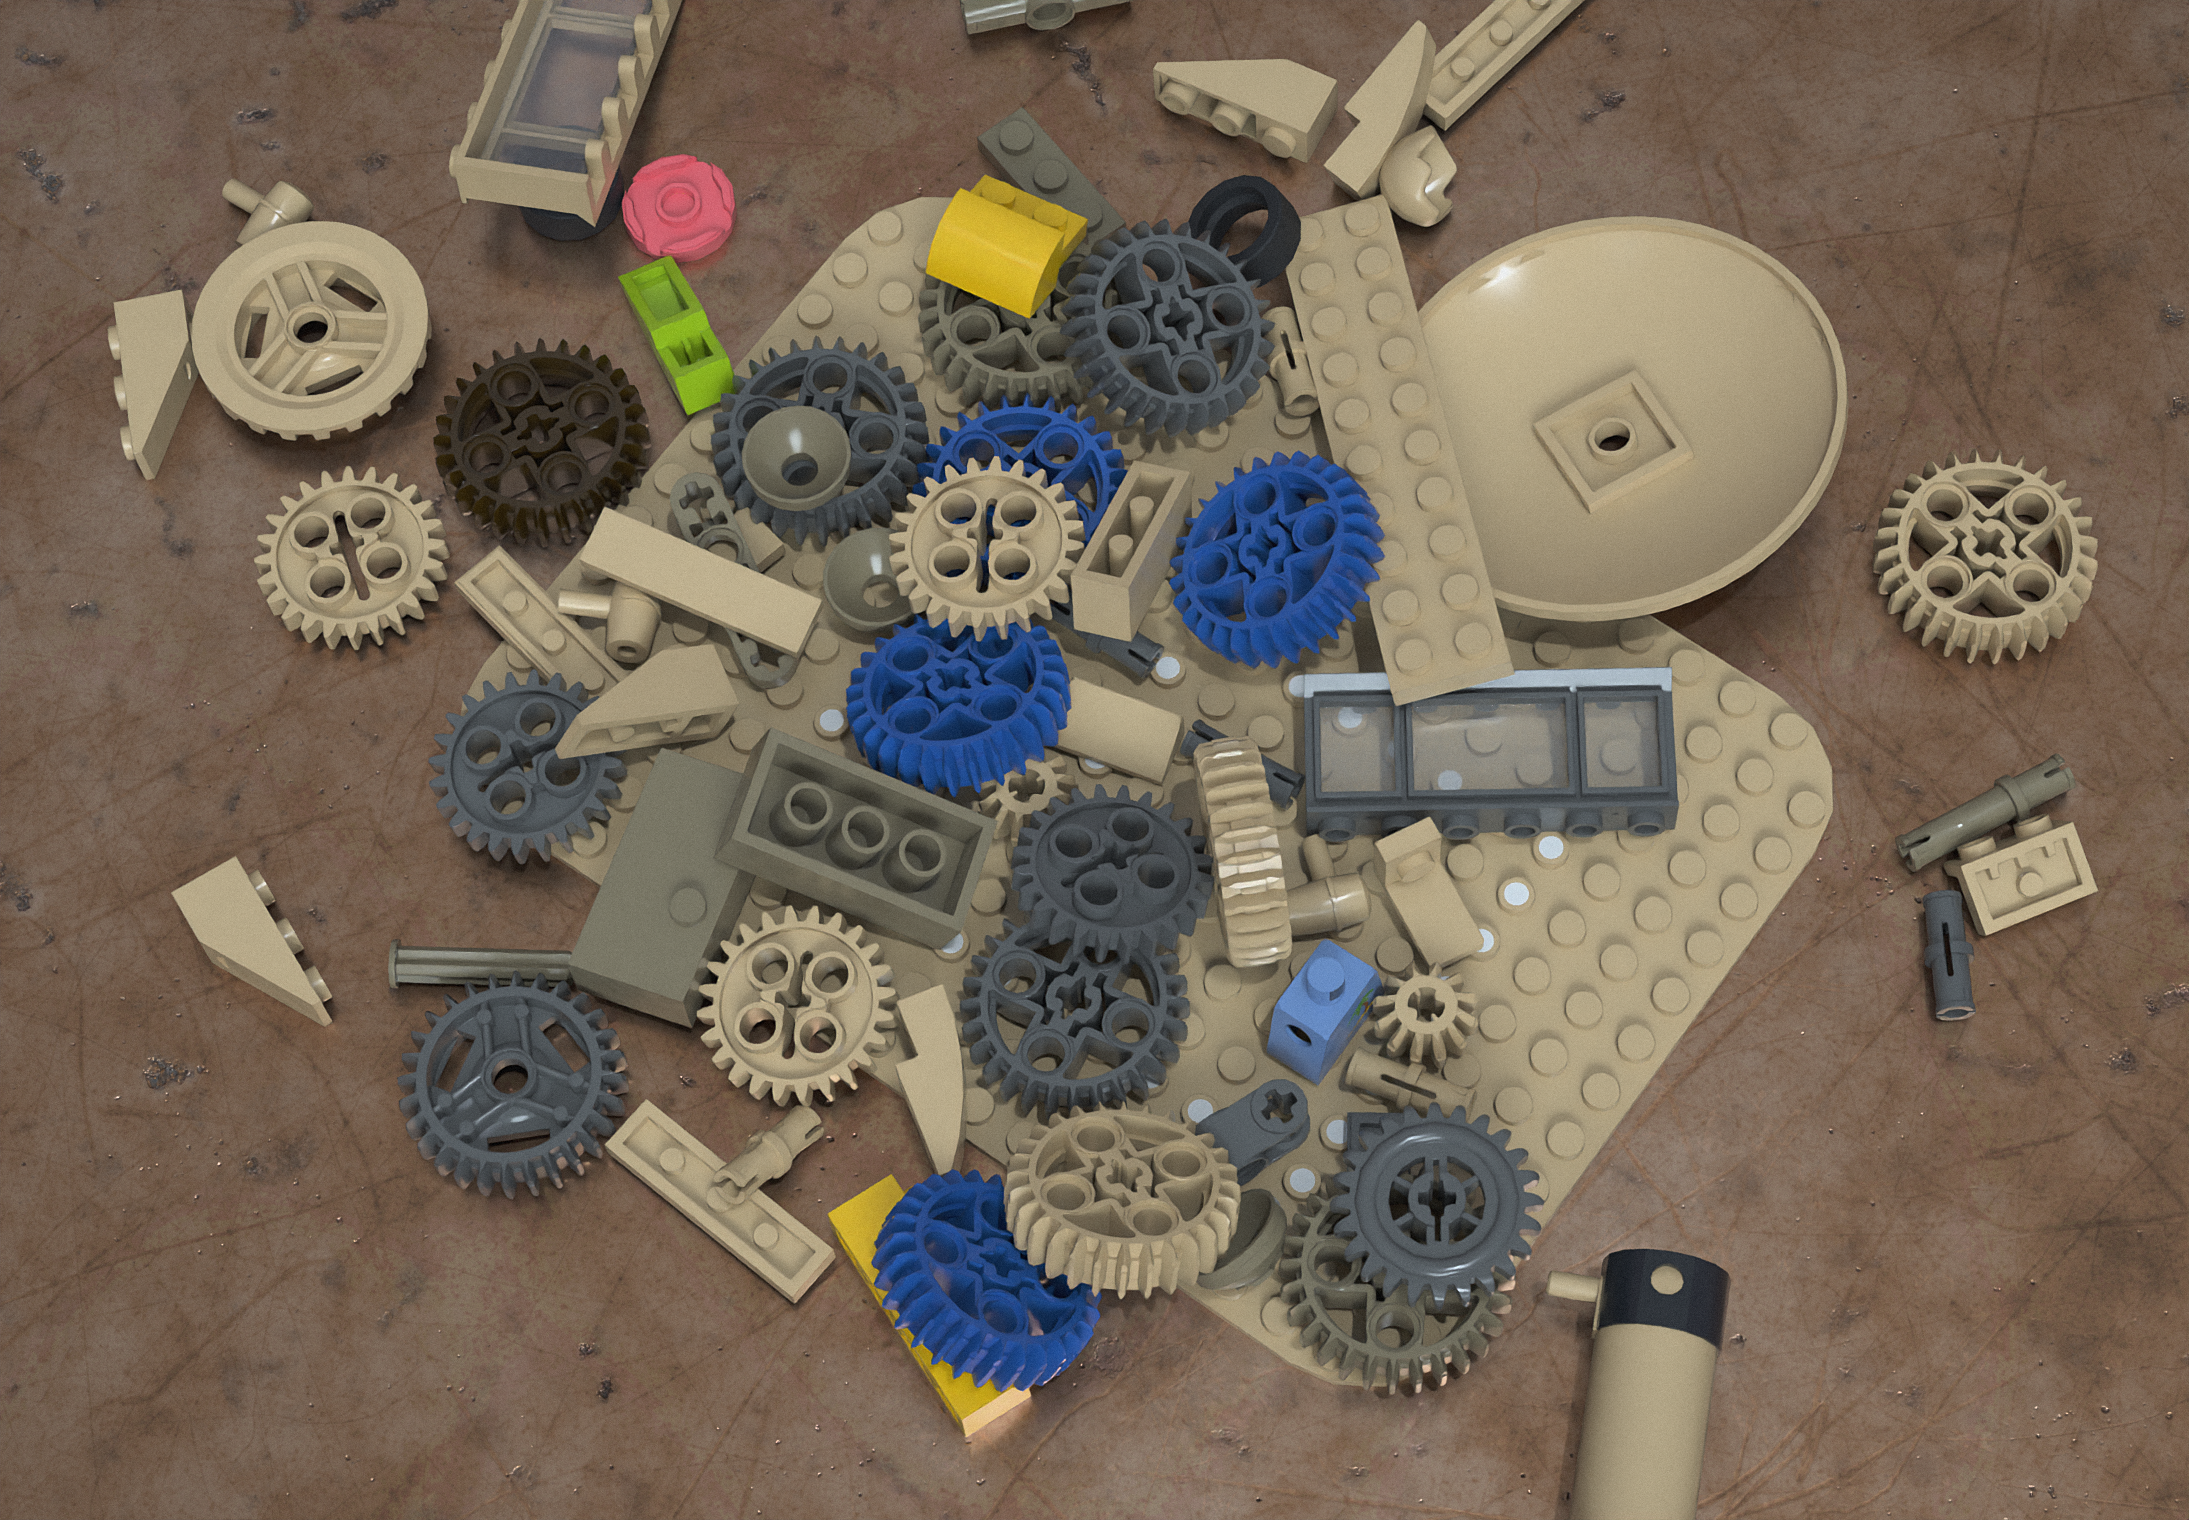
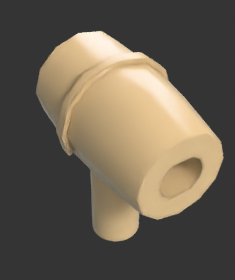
(280, 207)
(629, 616)
(1328, 900)

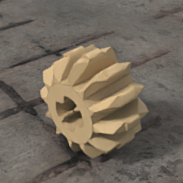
(1007, 801)
(1448, 1023)

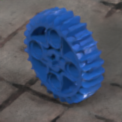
(1050, 436)
(1277, 559)
(957, 704)
(972, 1292)

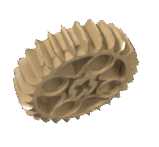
(1985, 556)
(1244, 851)
(1122, 1199)

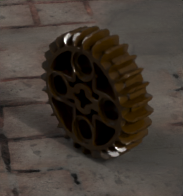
(539, 419)

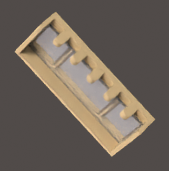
(561, 103)

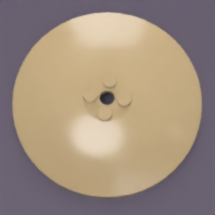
(1648, 336)

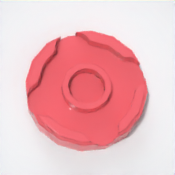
(679, 208)

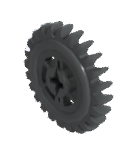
(1437, 1263)

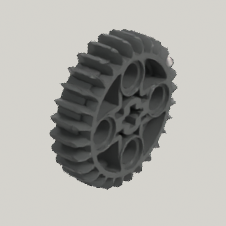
(1167, 328)
(812, 371)
(1077, 1034)

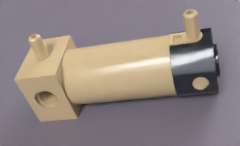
(1647, 1383)

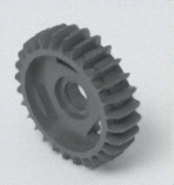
(554, 1101)

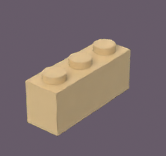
(1131, 551)

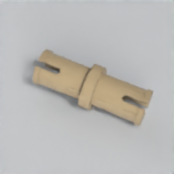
(1296, 383)
(1370, 1073)
(768, 1154)

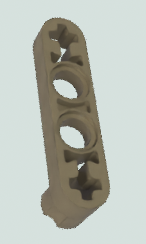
(698, 486)

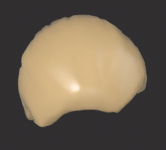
(1416, 177)

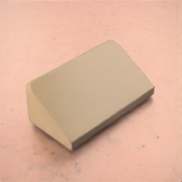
(1121, 731)

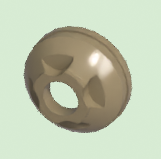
(791, 436)
(854, 567)
(1255, 1245)

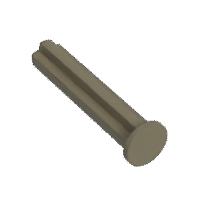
(474, 965)

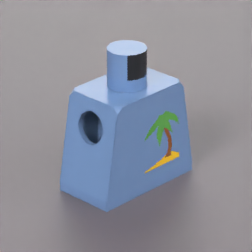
(1329, 1004)

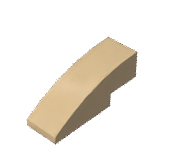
(1383, 113)
(935, 1077)

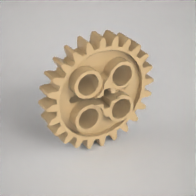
(933, 546)
(299, 575)
(852, 1011)

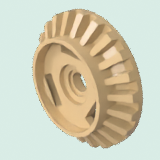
(290, 280)

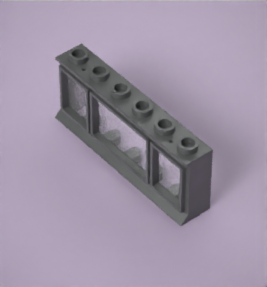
(1493, 757)

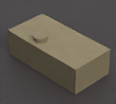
(855, 839)
(665, 895)

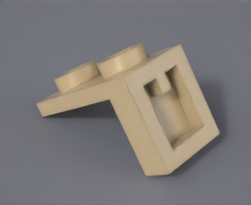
(1424, 894)

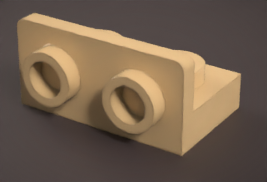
(2022, 873)

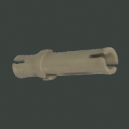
(2005, 802)

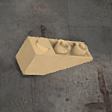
(1259, 99)
(157, 372)
(242, 938)

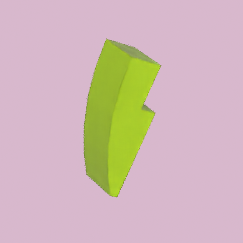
(679, 333)

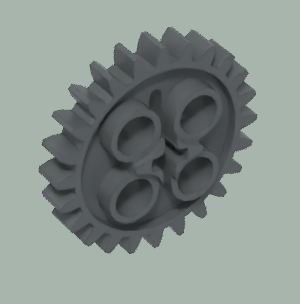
(549, 810)
(1112, 873)

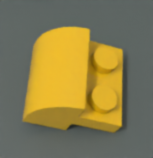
(1004, 245)

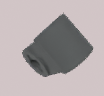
(1250, 1132)

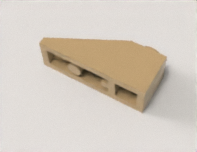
(665, 701)

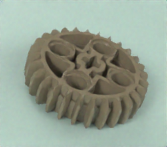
(1021, 339)
(1374, 1357)

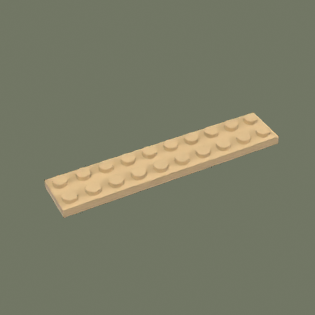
(1394, 440)

